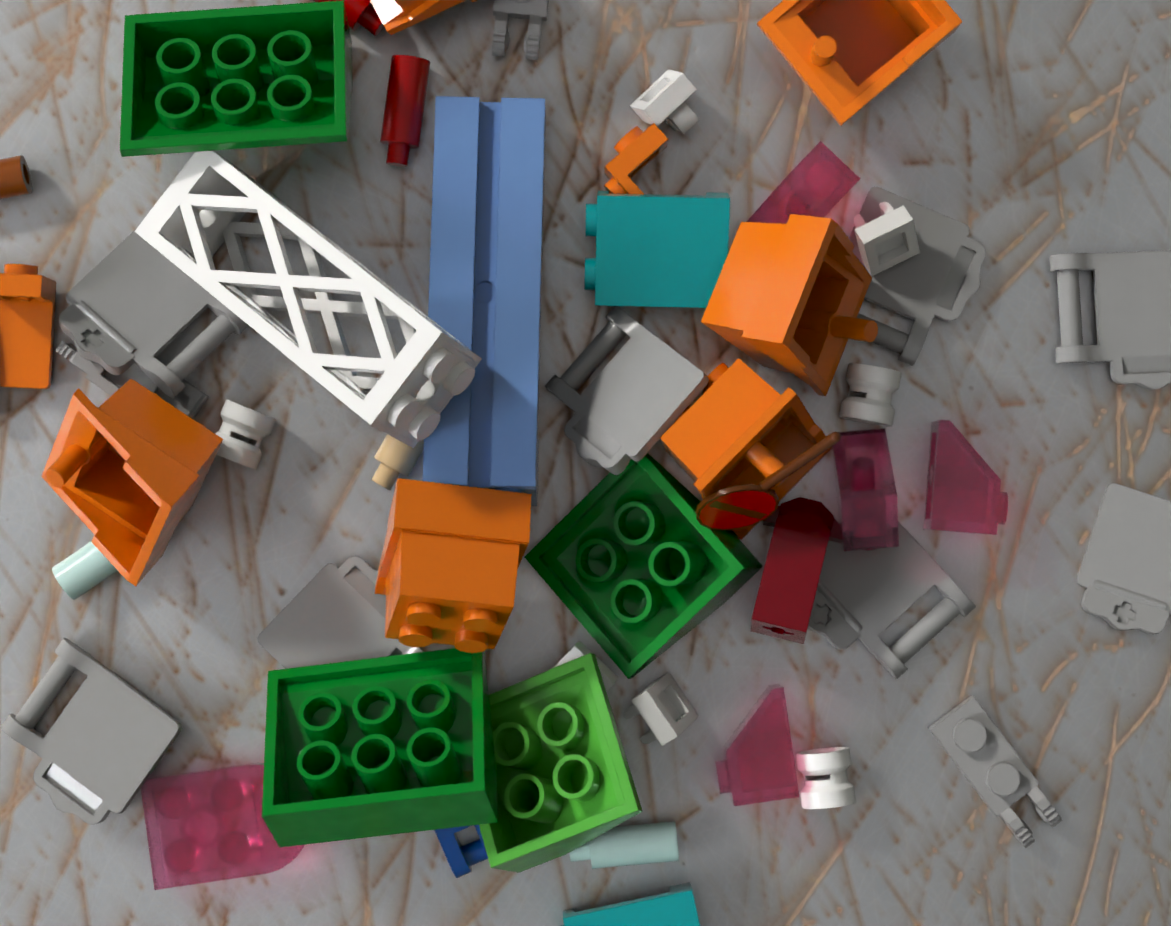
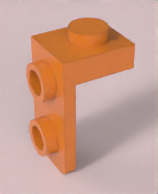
(635, 152)
(26, 327)

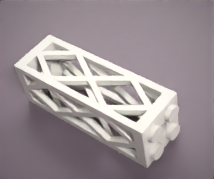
(205, 210)

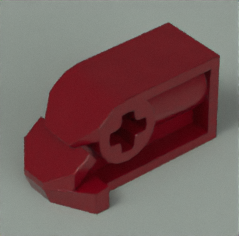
(793, 568)

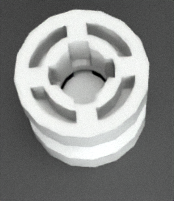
(870, 394)
(246, 423)
(825, 790)

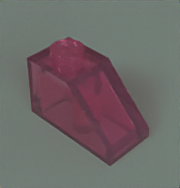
(809, 189)
(961, 486)
(865, 490)
(760, 754)

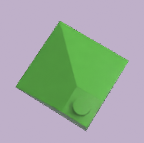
(556, 767)

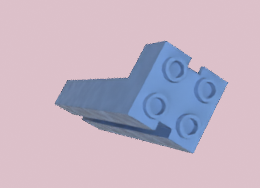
(489, 287)

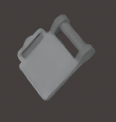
(927, 284)
(138, 307)
(1130, 313)
(630, 398)
(1129, 561)
(871, 589)
(333, 620)
(99, 743)

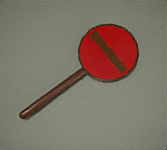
(752, 503)

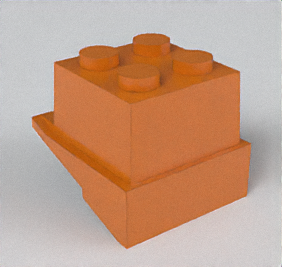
(856, 46)
(792, 297)
(741, 434)
(130, 472)
(451, 563)

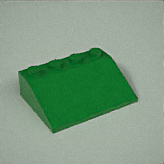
(236, 78)
(378, 748)

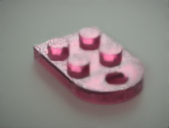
(210, 827)

